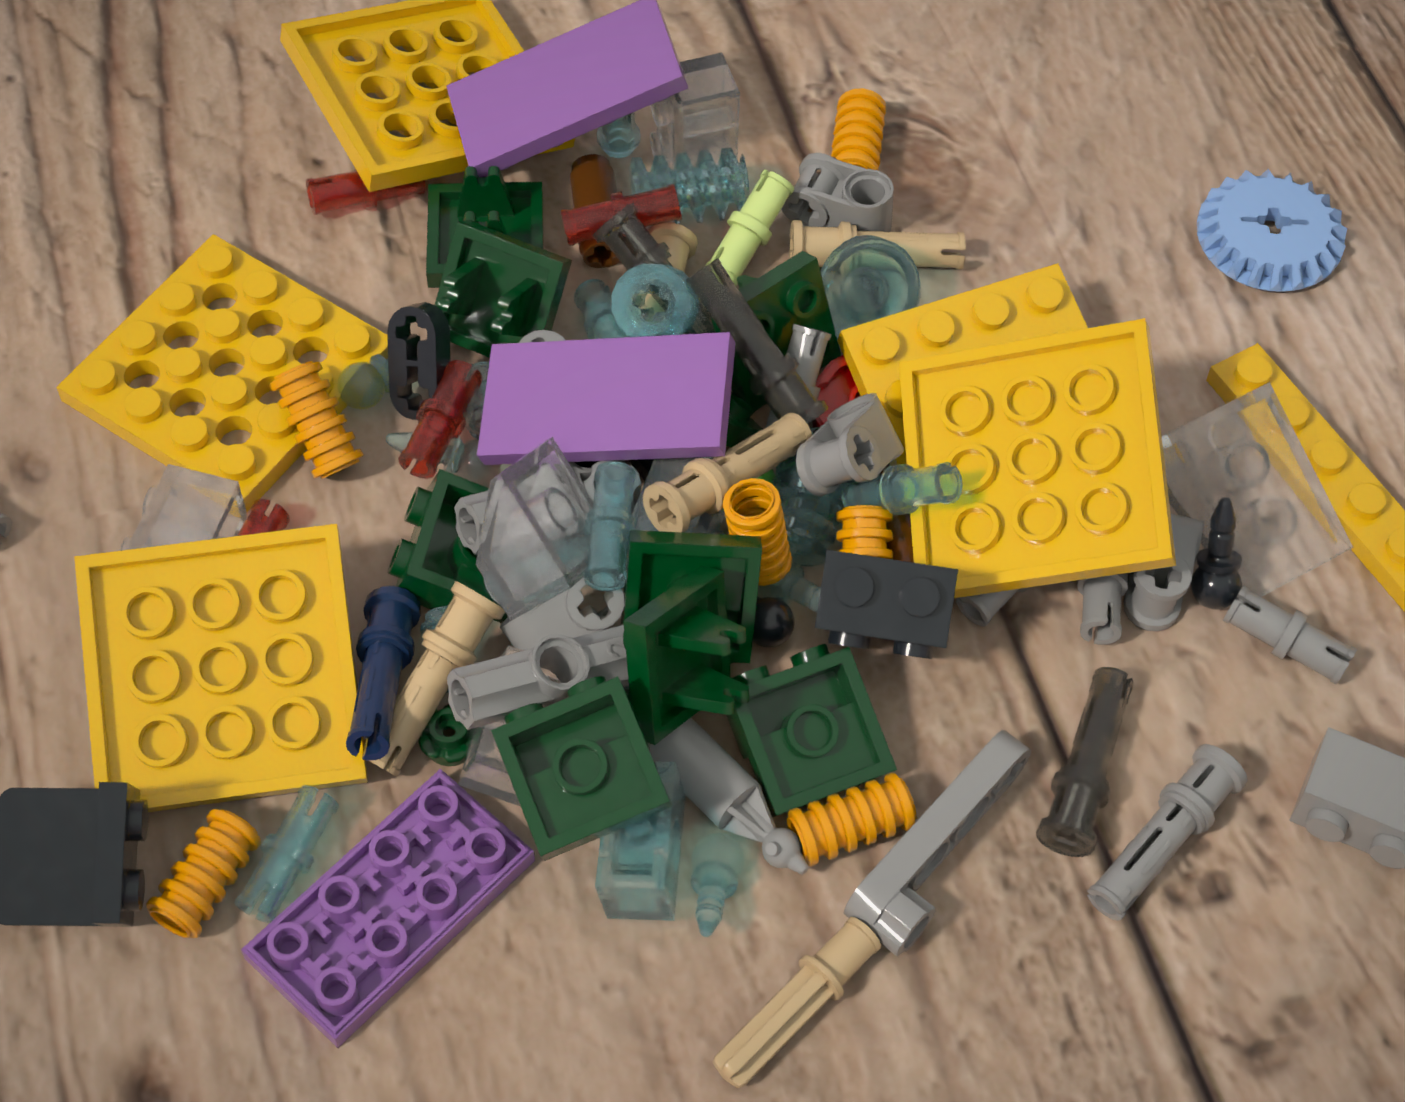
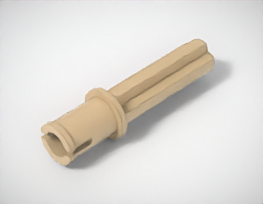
(796, 1002)

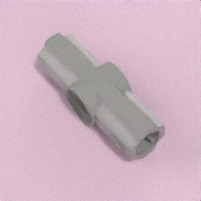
(496, 687)

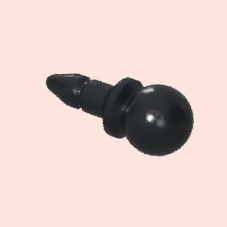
(1217, 577)

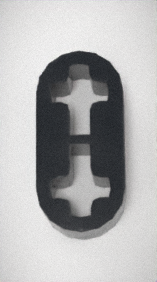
(415, 359)

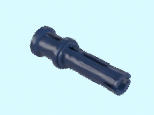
(385, 651)

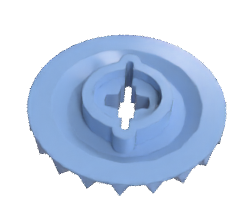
(1244, 249)

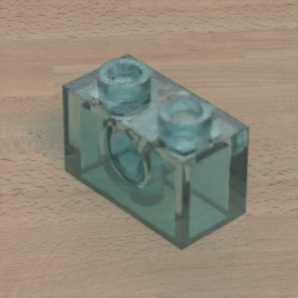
(642, 860)

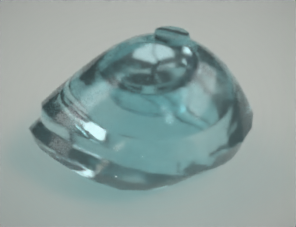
(869, 281)

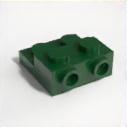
(435, 553)
(665, 558)
(809, 729)
(580, 766)

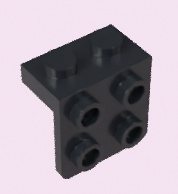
(886, 601)
(71, 855)

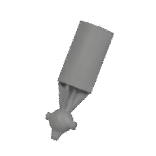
(728, 793)

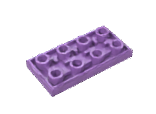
(566, 87)
(609, 398)
(388, 907)

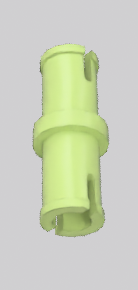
(752, 223)

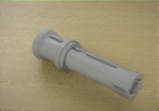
(1183, 811)

